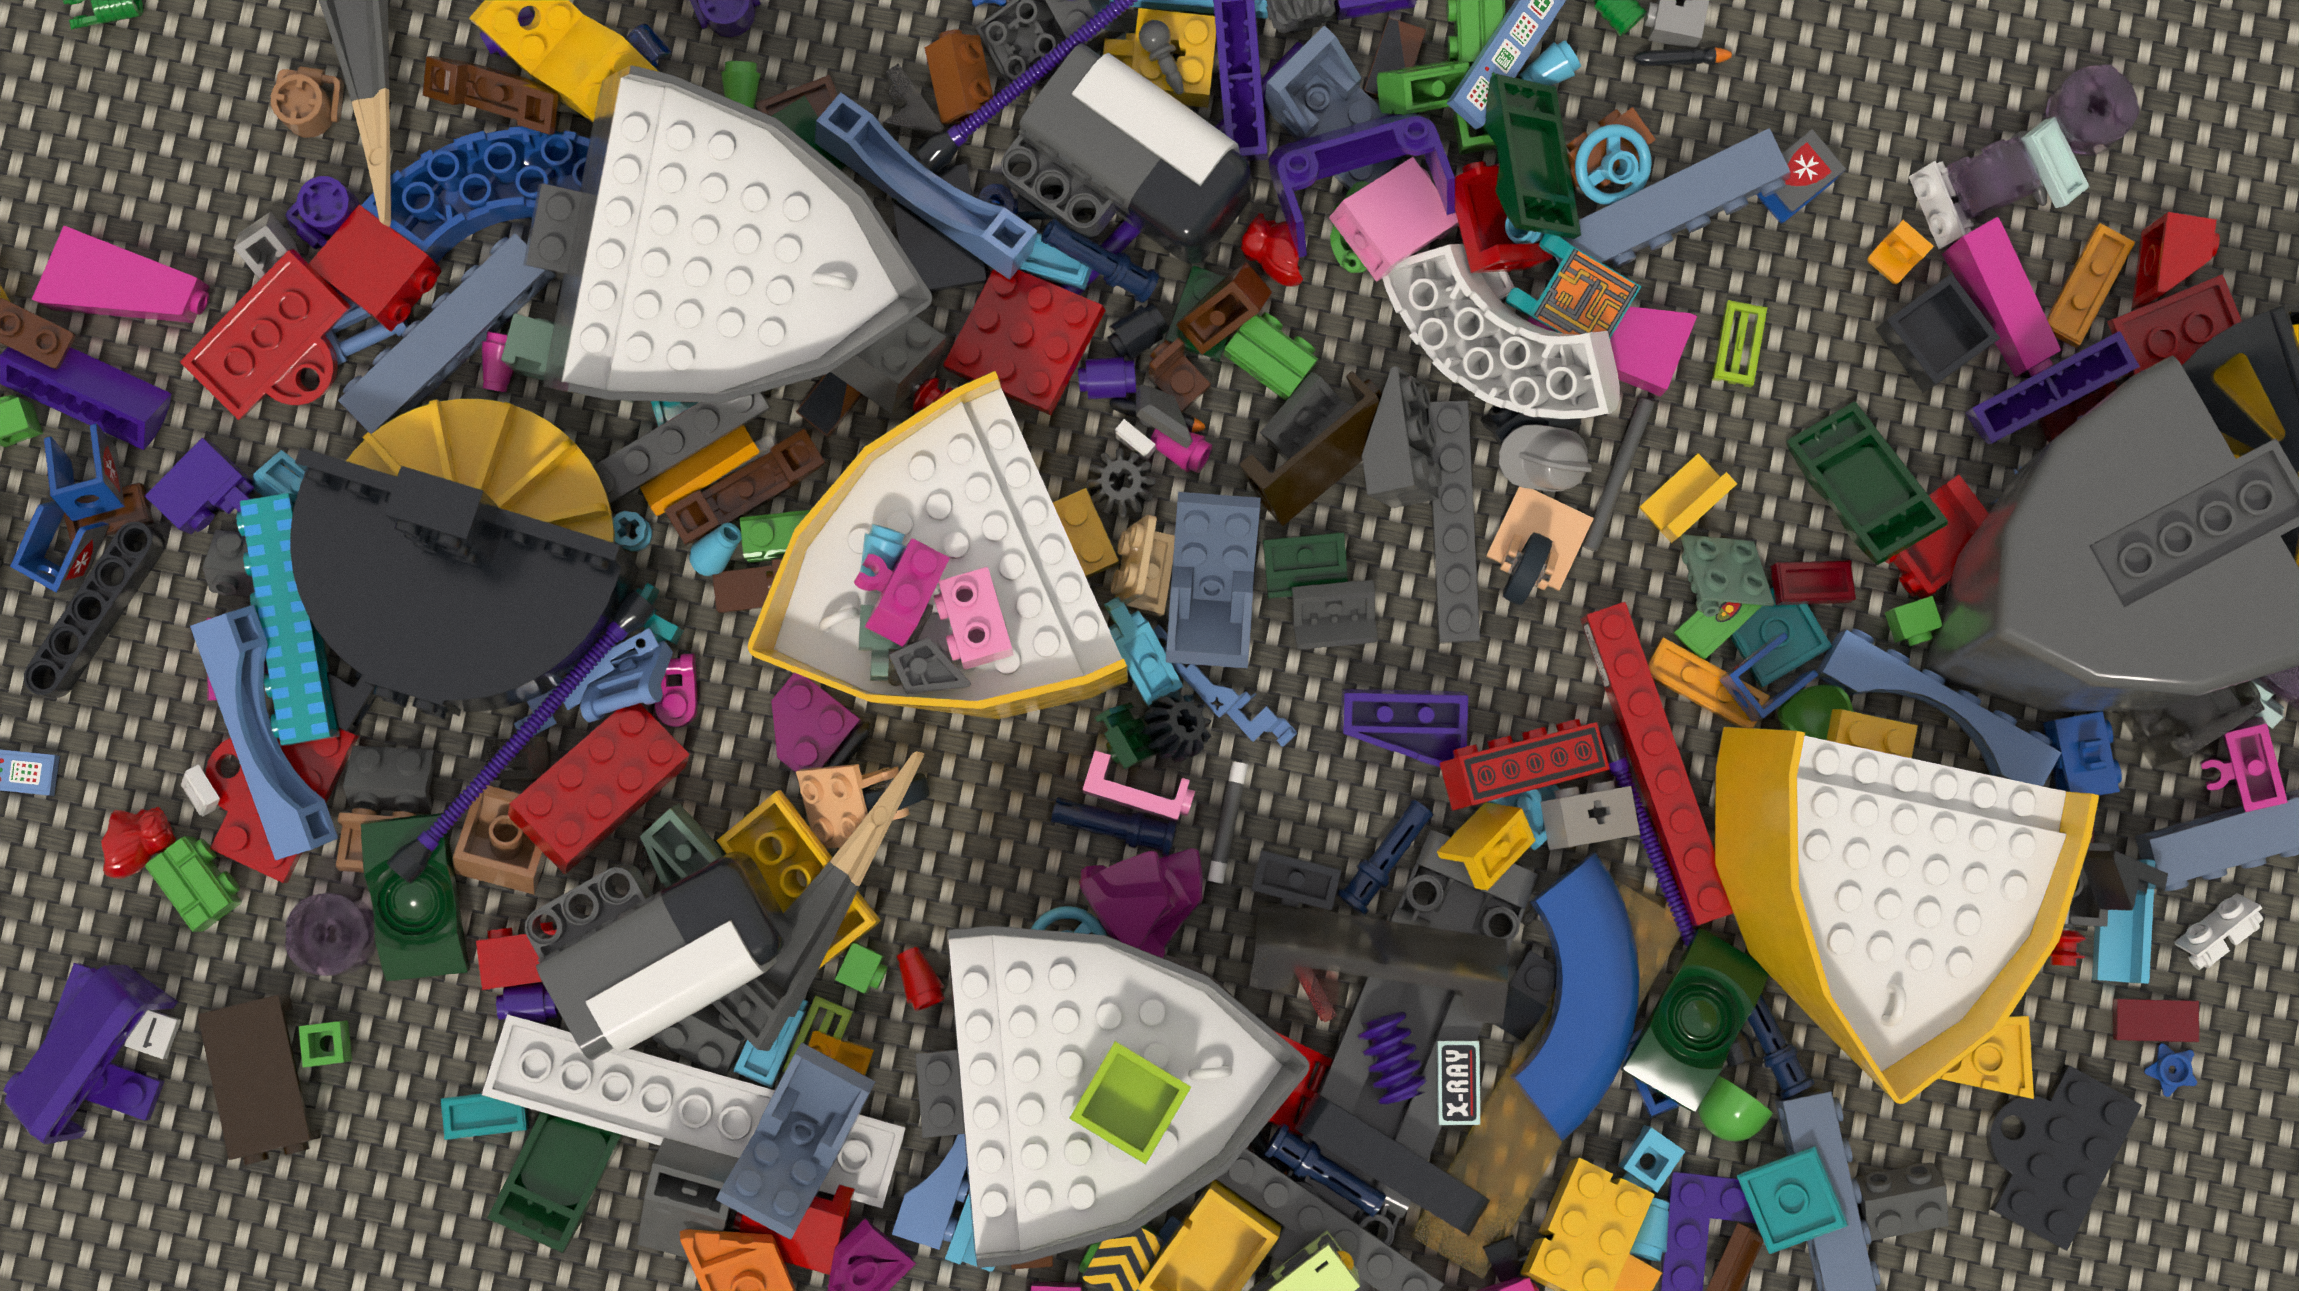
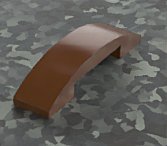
(491, 90)
(746, 488)

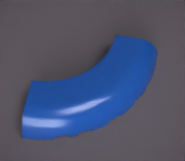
(479, 184)
(1592, 999)

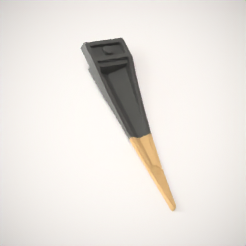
(362, 48)
(767, 1001)

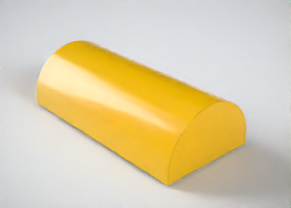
(790, 860)

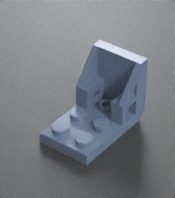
(1322, 94)
(1212, 580)
(796, 1141)

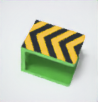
(1121, 1261)

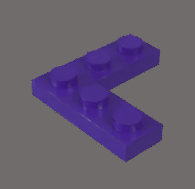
(118, 1085)
(1692, 1204)

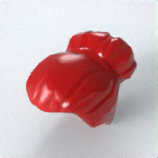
(1272, 248)
(134, 840)

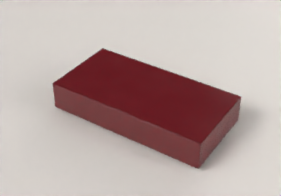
(1813, 582)
(2156, 1020)

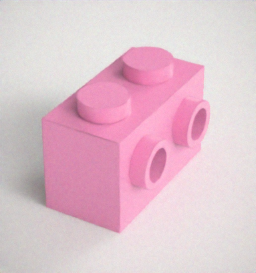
(974, 617)

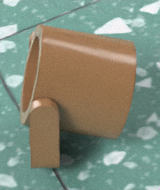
(303, 103)

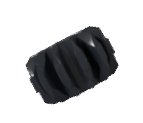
(1176, 726)

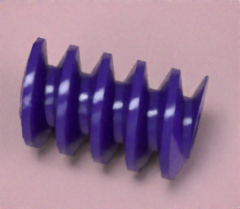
(1392, 1058)

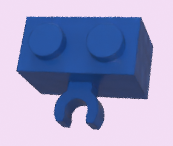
(2086, 754)

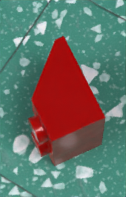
(2171, 252)

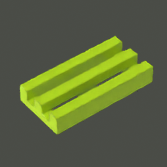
(1733, 376)
(832, 1009)

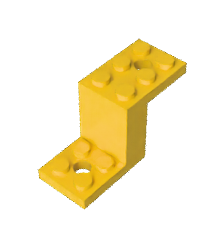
(559, 48)

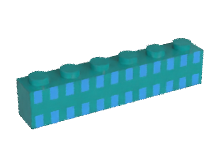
(295, 647)

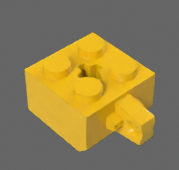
(1194, 43)

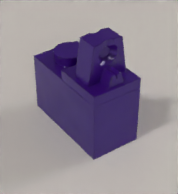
(200, 485)

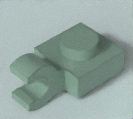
(877, 645)

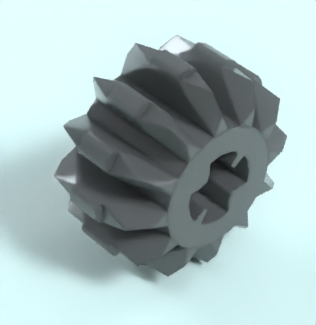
(1299, 14)
(1116, 470)

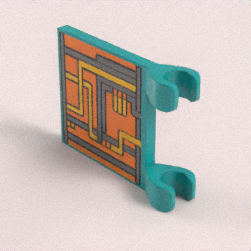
(1580, 295)

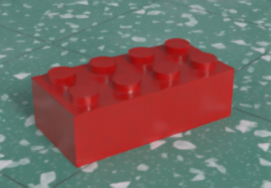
(598, 785)

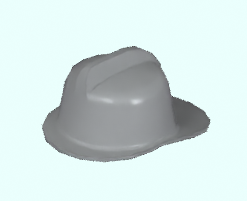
(1544, 458)

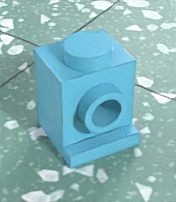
(1664, 1155)

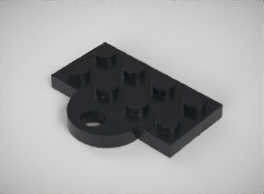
(2059, 1153)

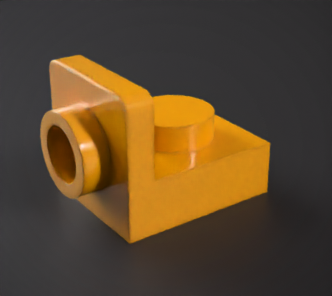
(1899, 252)
(847, 1053)

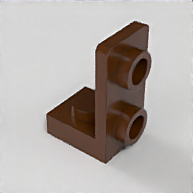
(33, 335)
(1176, 374)
(744, 587)

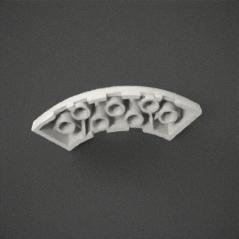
(1495, 350)

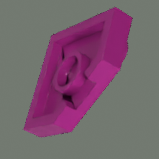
(809, 724)
(868, 1261)

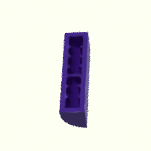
(1241, 76)
(2052, 388)
(90, 393)

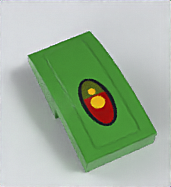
(1705, 634)

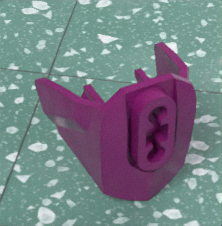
(1145, 897)

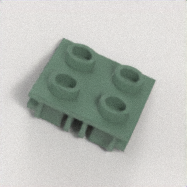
(1724, 572)

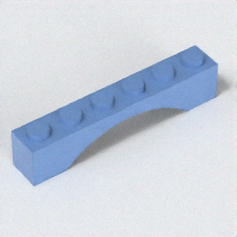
(976, 225)
(234, 659)
(2006, 749)
(929, 1206)

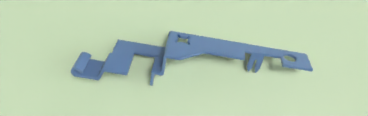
(603, 668)
(1264, 721)

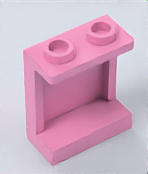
(1393, 218)
(1098, 787)

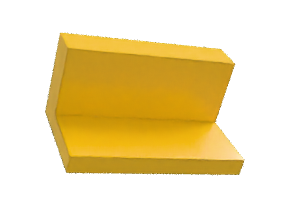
(1686, 497)
(1489, 843)

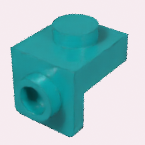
(660, 628)

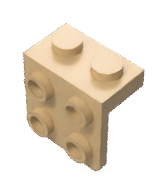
(1144, 567)

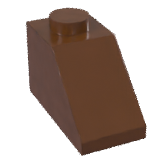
(1225, 308)

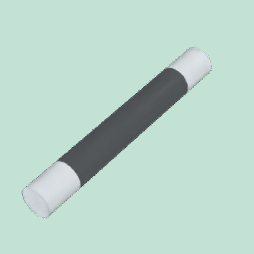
(1227, 822)

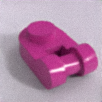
(679, 703)

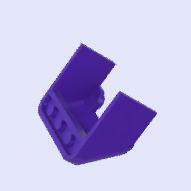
(1353, 147)
(80, 1050)

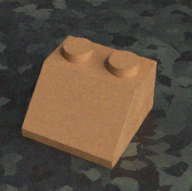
(495, 847)

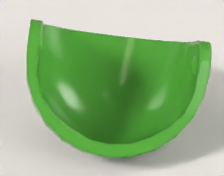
(1812, 709)
(1732, 1112)

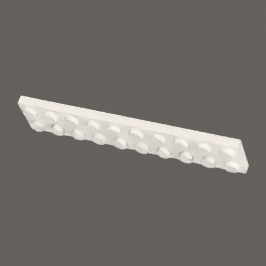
(665, 1099)

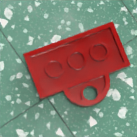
(271, 339)
(242, 831)

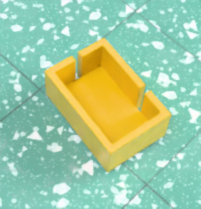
(1591, 1230)
(1213, 1245)

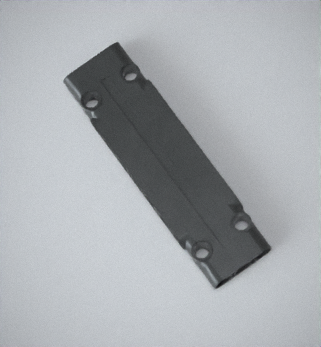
(1432, 1017)

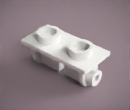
(1934, 195)
(2233, 918)

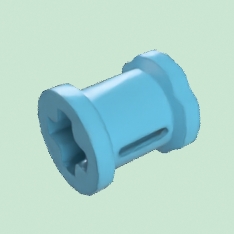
(643, 531)

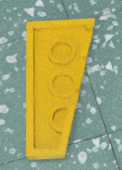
(2000, 1062)

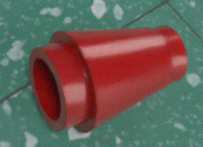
(919, 980)

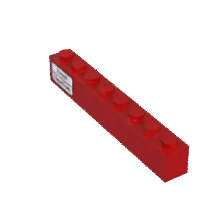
(1656, 762)

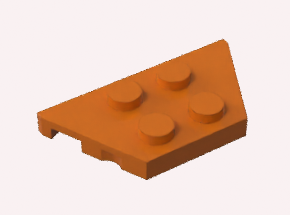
(736, 1261)

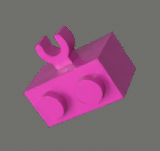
(903, 590)
(2251, 765)

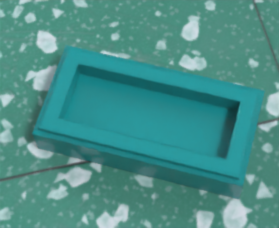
(481, 1116)

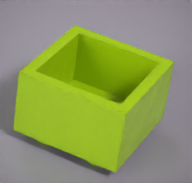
(1130, 1102)

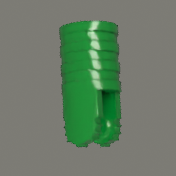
(106, 11)
(1620, 13)

